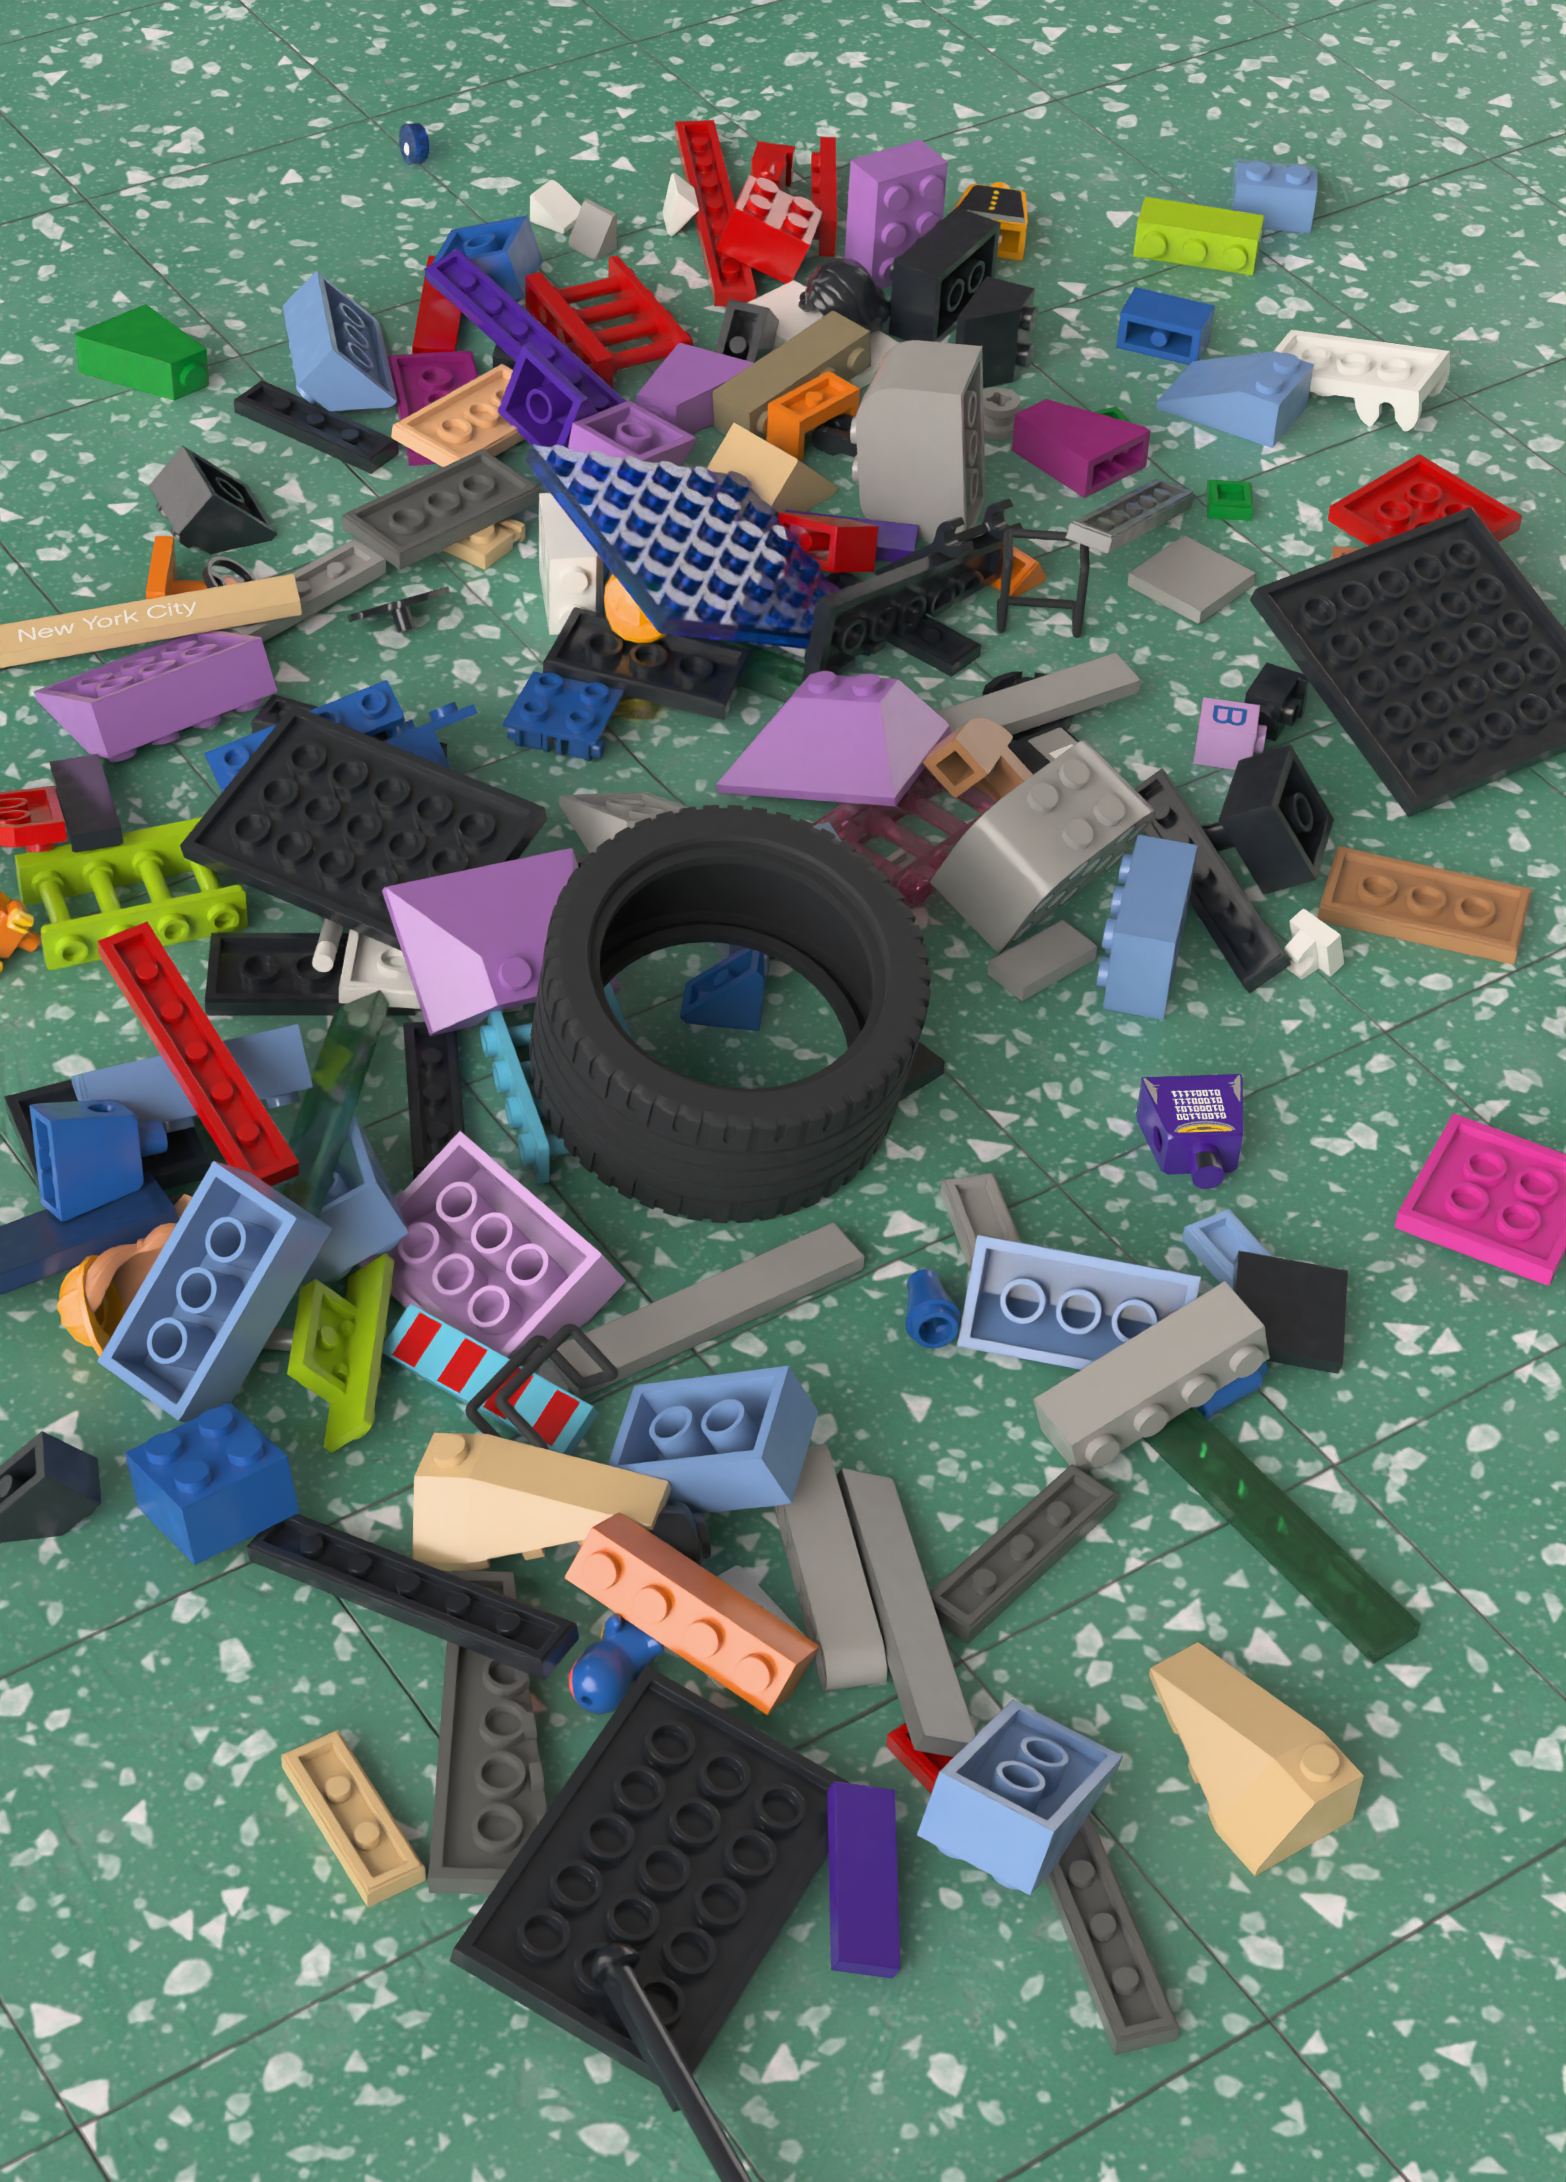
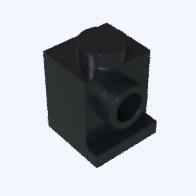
(1280, 697)

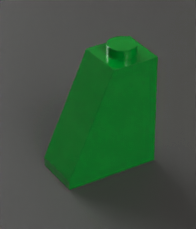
(143, 354)

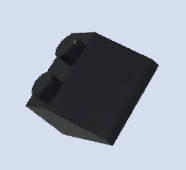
(1000, 322)
(208, 505)

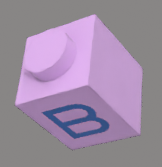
(1228, 733)

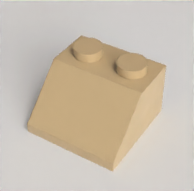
(774, 474)

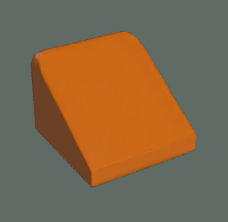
(1025, 574)

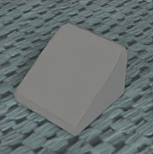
(594, 231)

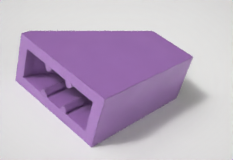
(684, 386)

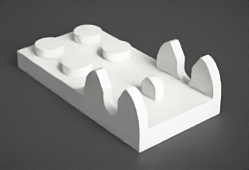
(1371, 372)

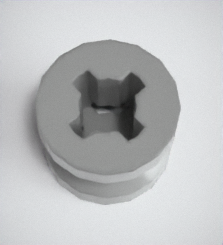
(999, 412)

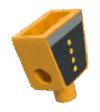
(1002, 205)

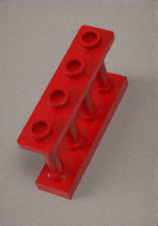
(632, 298)

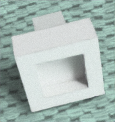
(1313, 946)

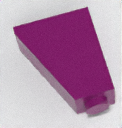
(1079, 445)

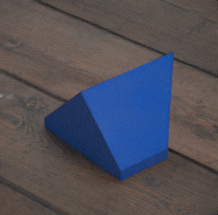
(728, 992)

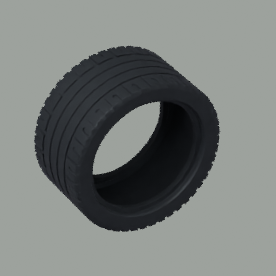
(754, 886)

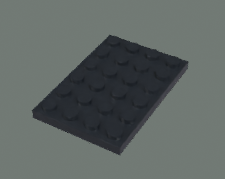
(343, 815)
(667, 1840)

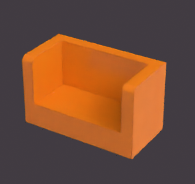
(808, 408)

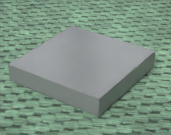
(1191, 579)

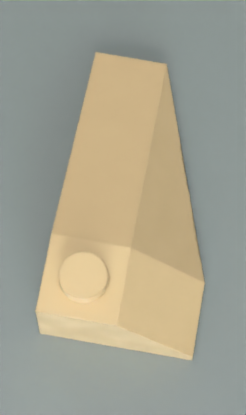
(504, 1497)

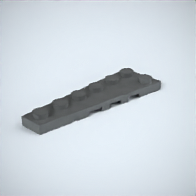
(486, 1766)

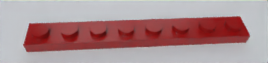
(707, 173)

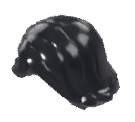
(847, 289)

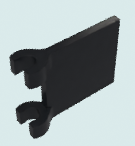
(950, 543)

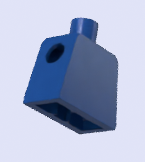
(90, 1153)

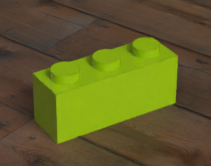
(1198, 236)

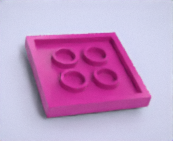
(1491, 1199)

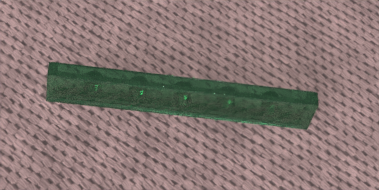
(1285, 1535)

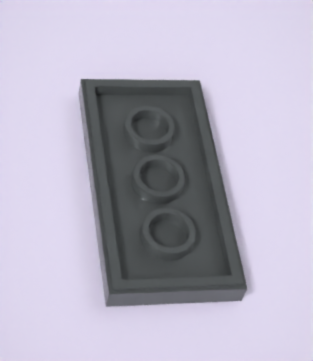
(440, 509)

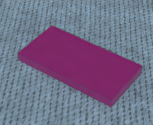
(426, 378)

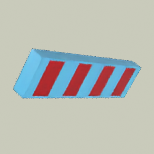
(465, 1366)

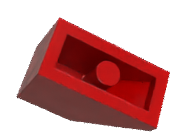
(834, 541)

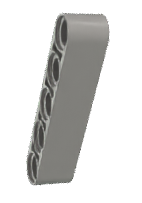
(830, 1578)

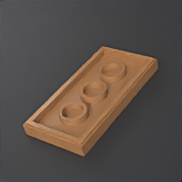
(1425, 905)

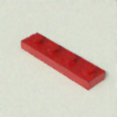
(825, 194)

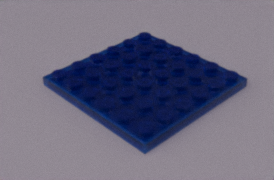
(689, 546)

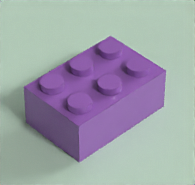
(892, 203)

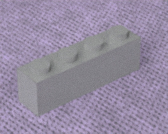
(1152, 1378)

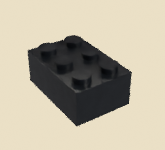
(941, 275)

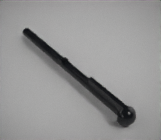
(614, 1971)

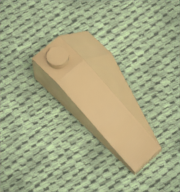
(1261, 1765)

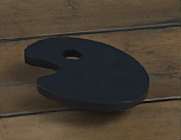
(400, 609)

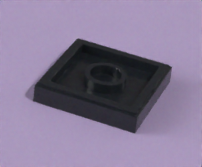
(1298, 1306)

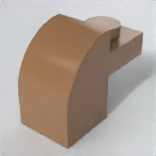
(979, 758)

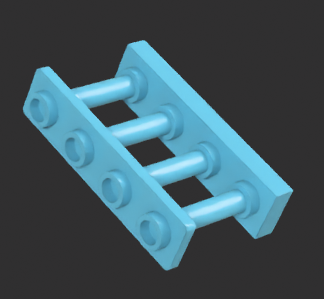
(512, 1078)

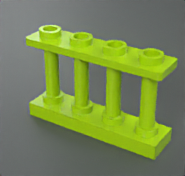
(143, 857)

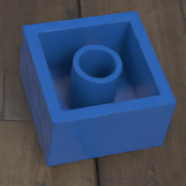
(212, 1482)

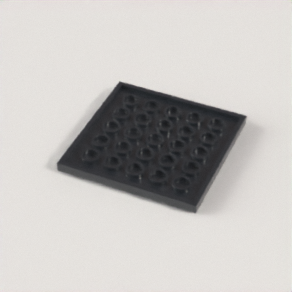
(1429, 657)

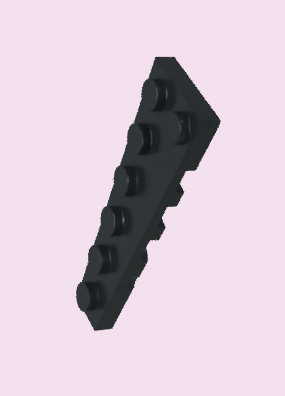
(894, 602)

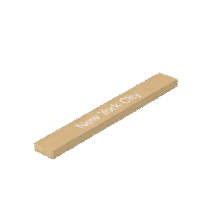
(149, 620)

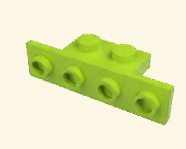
(341, 1346)

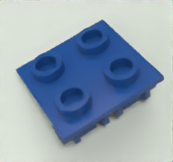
(562, 710)

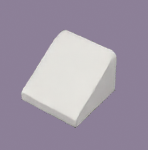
(679, 204)
(553, 207)

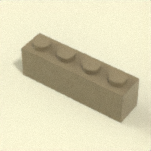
(824, 346)

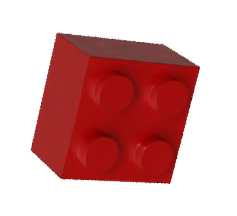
(769, 229)

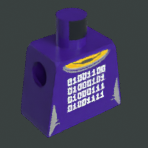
(1193, 1124)

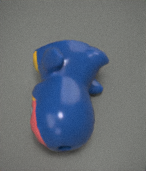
(608, 1667)

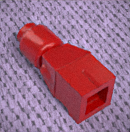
(773, 163)

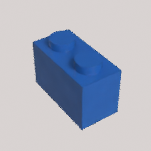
(1165, 326)

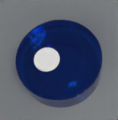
(414, 143)

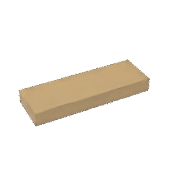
(353, 1818)

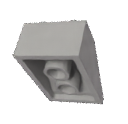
(604, 814)

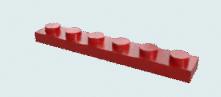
(197, 1055)

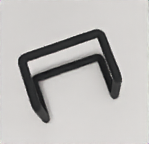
(1077, 606)
(547, 1350)

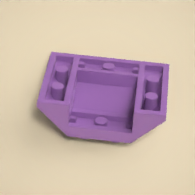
(840, 743)
(478, 936)

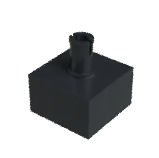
(1274, 820)

